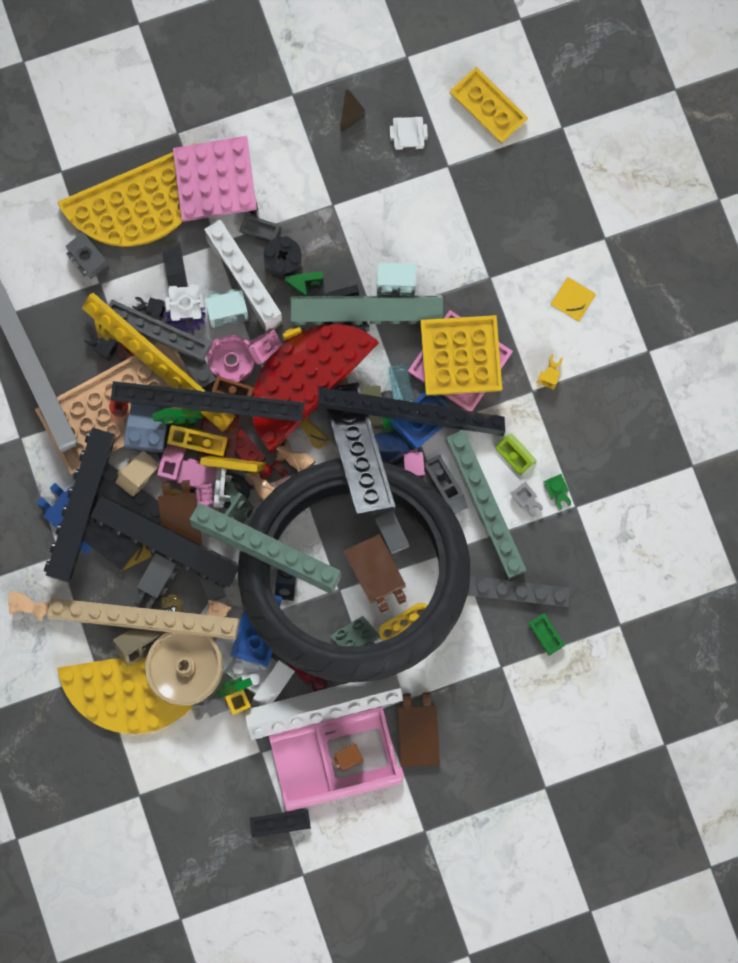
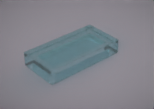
(400, 382)

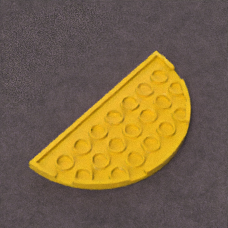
(129, 207)
(118, 696)

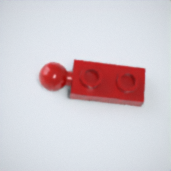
(249, 451)

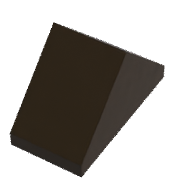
(351, 112)

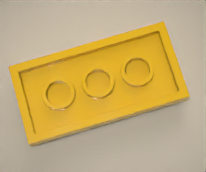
(488, 105)

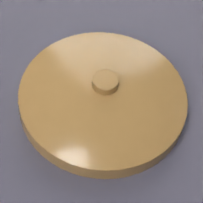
(184, 668)

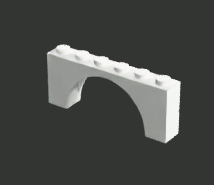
(260, 300)

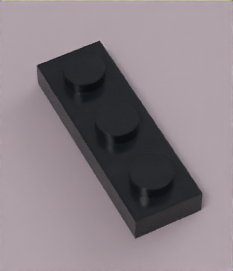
(280, 823)

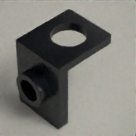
(285, 581)

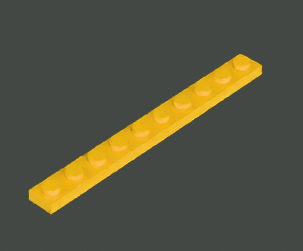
(148, 353)

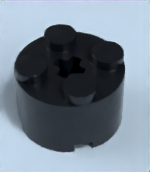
(283, 247)

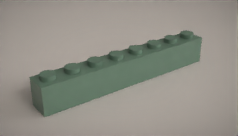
(365, 308)
(485, 505)
(265, 548)

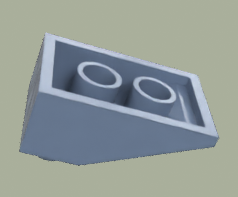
(143, 432)

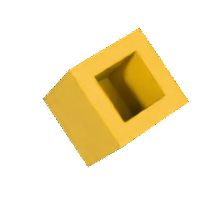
(236, 702)

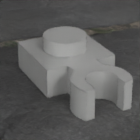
(525, 497)
(212, 706)

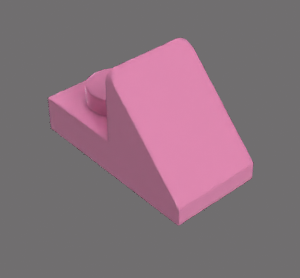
(264, 346)

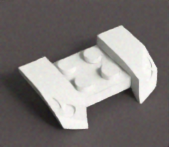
(266, 681)

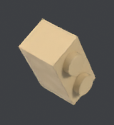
(137, 473)

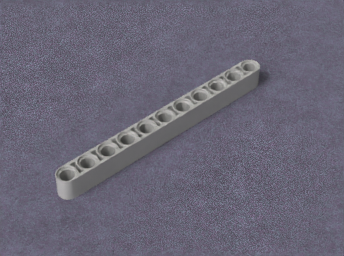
(35, 374)

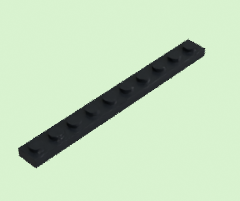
(207, 401)
(410, 411)

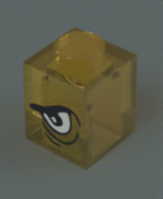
(172, 603)

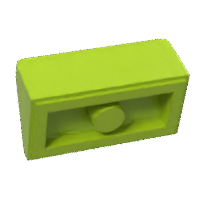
(515, 454)

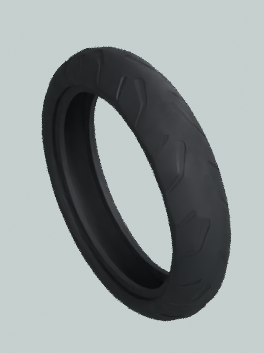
(357, 662)

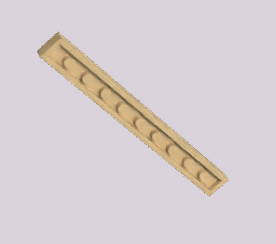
(143, 618)

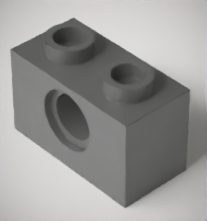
(80, 246)

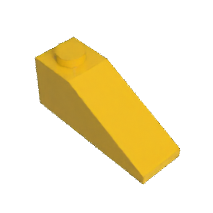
(196, 439)

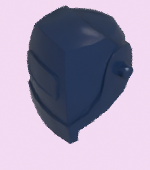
(391, 446)

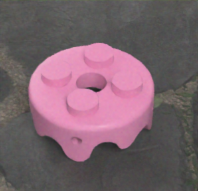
(231, 346)

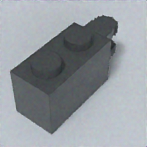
(156, 580)

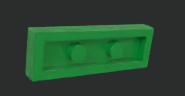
(177, 416)

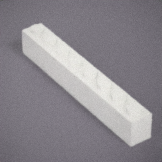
(321, 706)

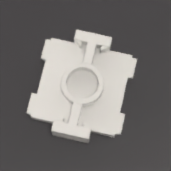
(408, 132)
(184, 302)
(219, 497)

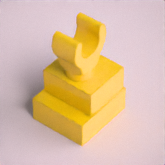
(551, 375)

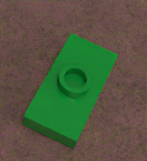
(546, 634)

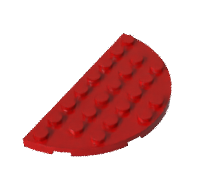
(302, 365)

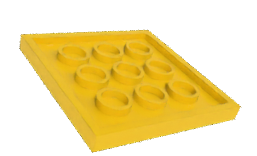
(461, 355)

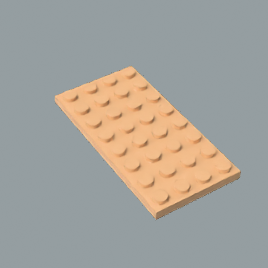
(89, 403)

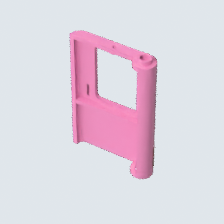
(306, 765)

